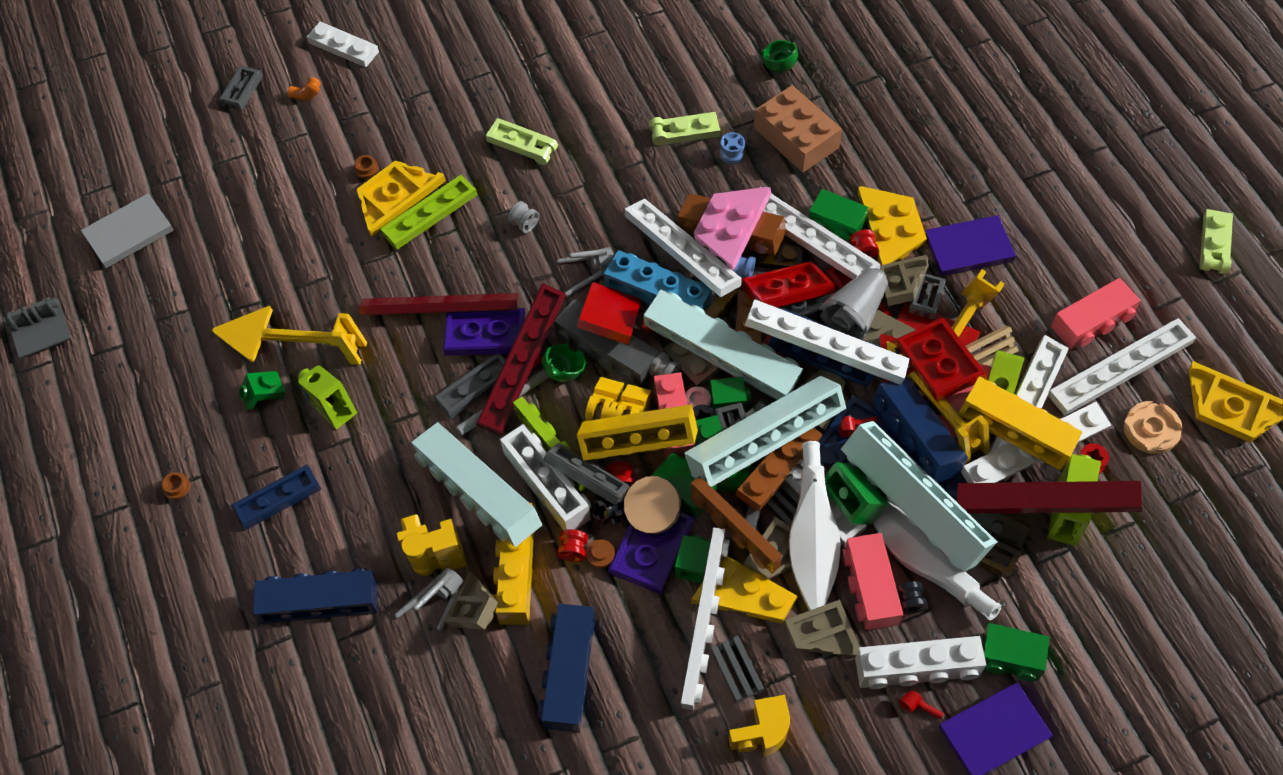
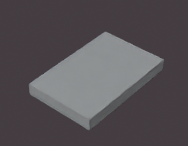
(127, 230)

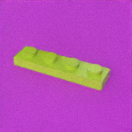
(428, 212)
(530, 417)

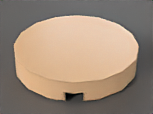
(1152, 427)
(652, 505)

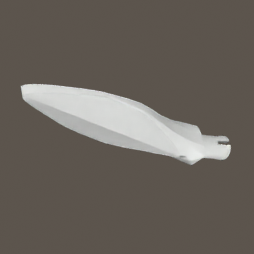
(814, 533)
(917, 554)

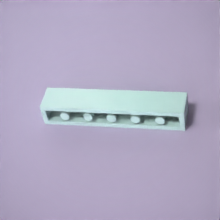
(722, 345)
(765, 430)
(476, 484)
(918, 496)

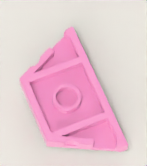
(730, 222)

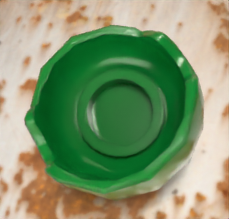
(780, 56)
(563, 363)

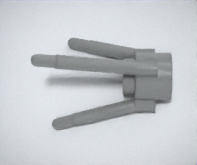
(599, 259)
(444, 585)

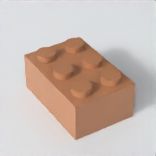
(797, 128)

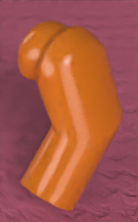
(307, 92)

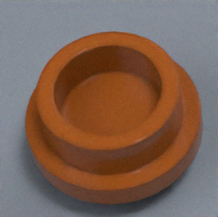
(365, 167)
(175, 485)
(600, 553)

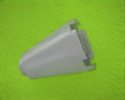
(856, 303)

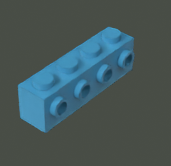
(646, 279)

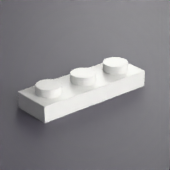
(343, 44)

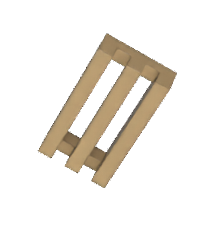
(1008, 342)

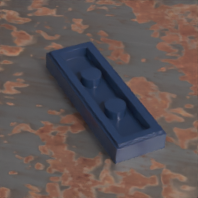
(276, 497)

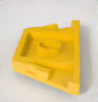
(394, 192)
(894, 223)
(1232, 404)

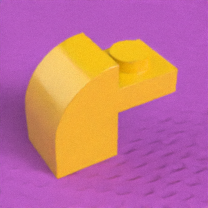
(771, 728)

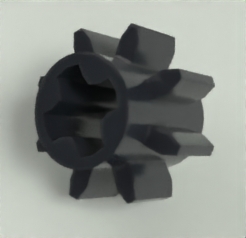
(606, 511)

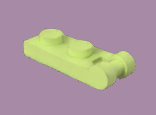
(684, 128)
(521, 141)
(1216, 241)

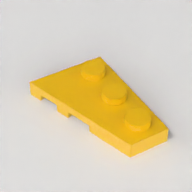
(750, 593)

